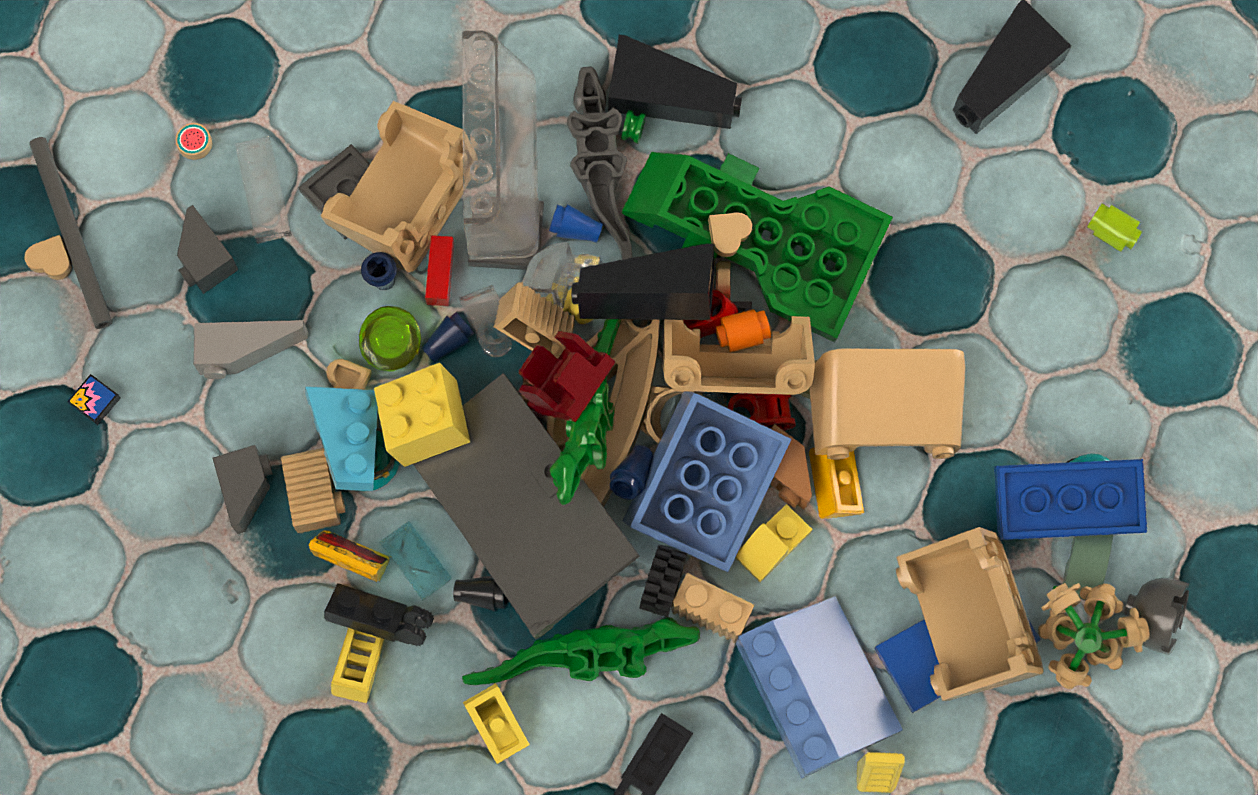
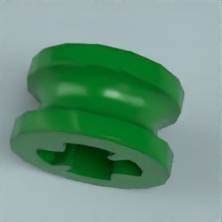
(633, 127)

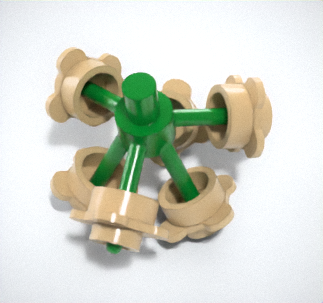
(1099, 645)

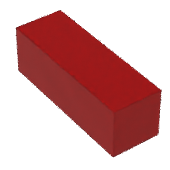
(439, 270)

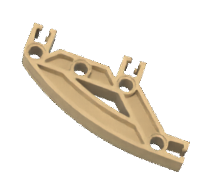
(634, 368)

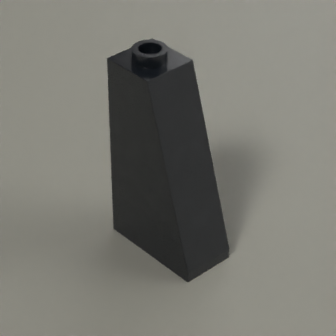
(1013, 64)
(669, 87)
(649, 287)

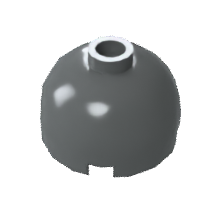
(1163, 607)

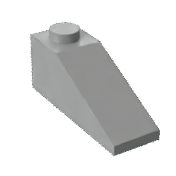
(235, 346)

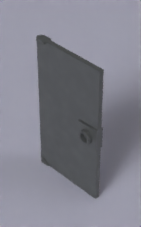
(509, 511)

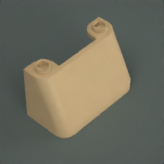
(405, 188)
(772, 369)
(888, 400)
(971, 613)

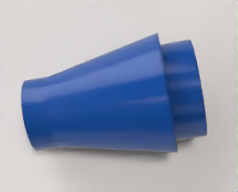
(573, 224)

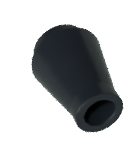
(481, 593)

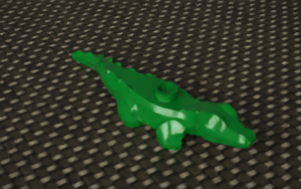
(588, 433)
(594, 651)

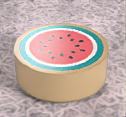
(193, 141)

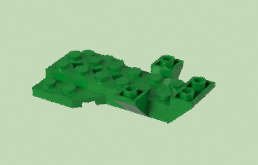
(827, 224)

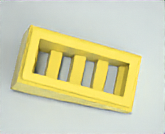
(354, 683)
(879, 772)

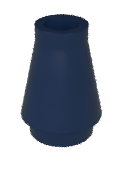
(378, 264)
(447, 337)
(630, 475)

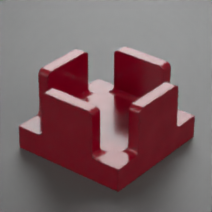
(564, 383)

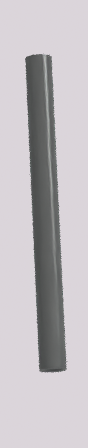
(70, 233)

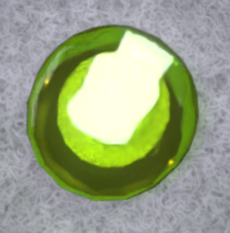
(389, 338)

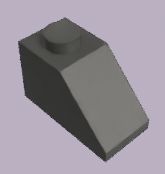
(202, 254)
(243, 483)

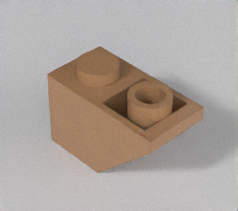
(792, 475)

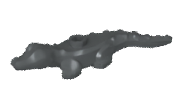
(597, 159)

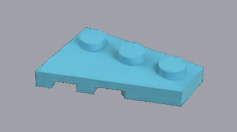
(348, 433)

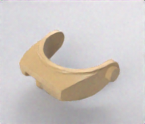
(657, 399)

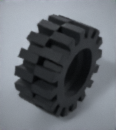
(663, 580)

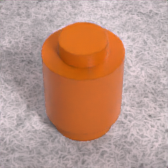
(743, 330)

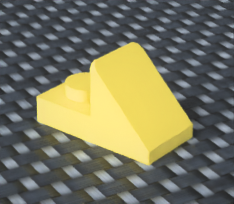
(773, 542)
(496, 723)

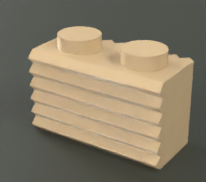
(532, 319)
(311, 491)
(712, 607)

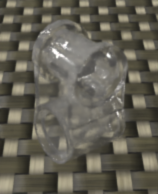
(481, 311)

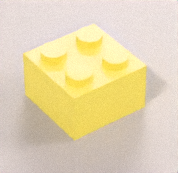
(421, 415)

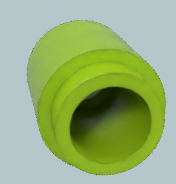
(1115, 227)

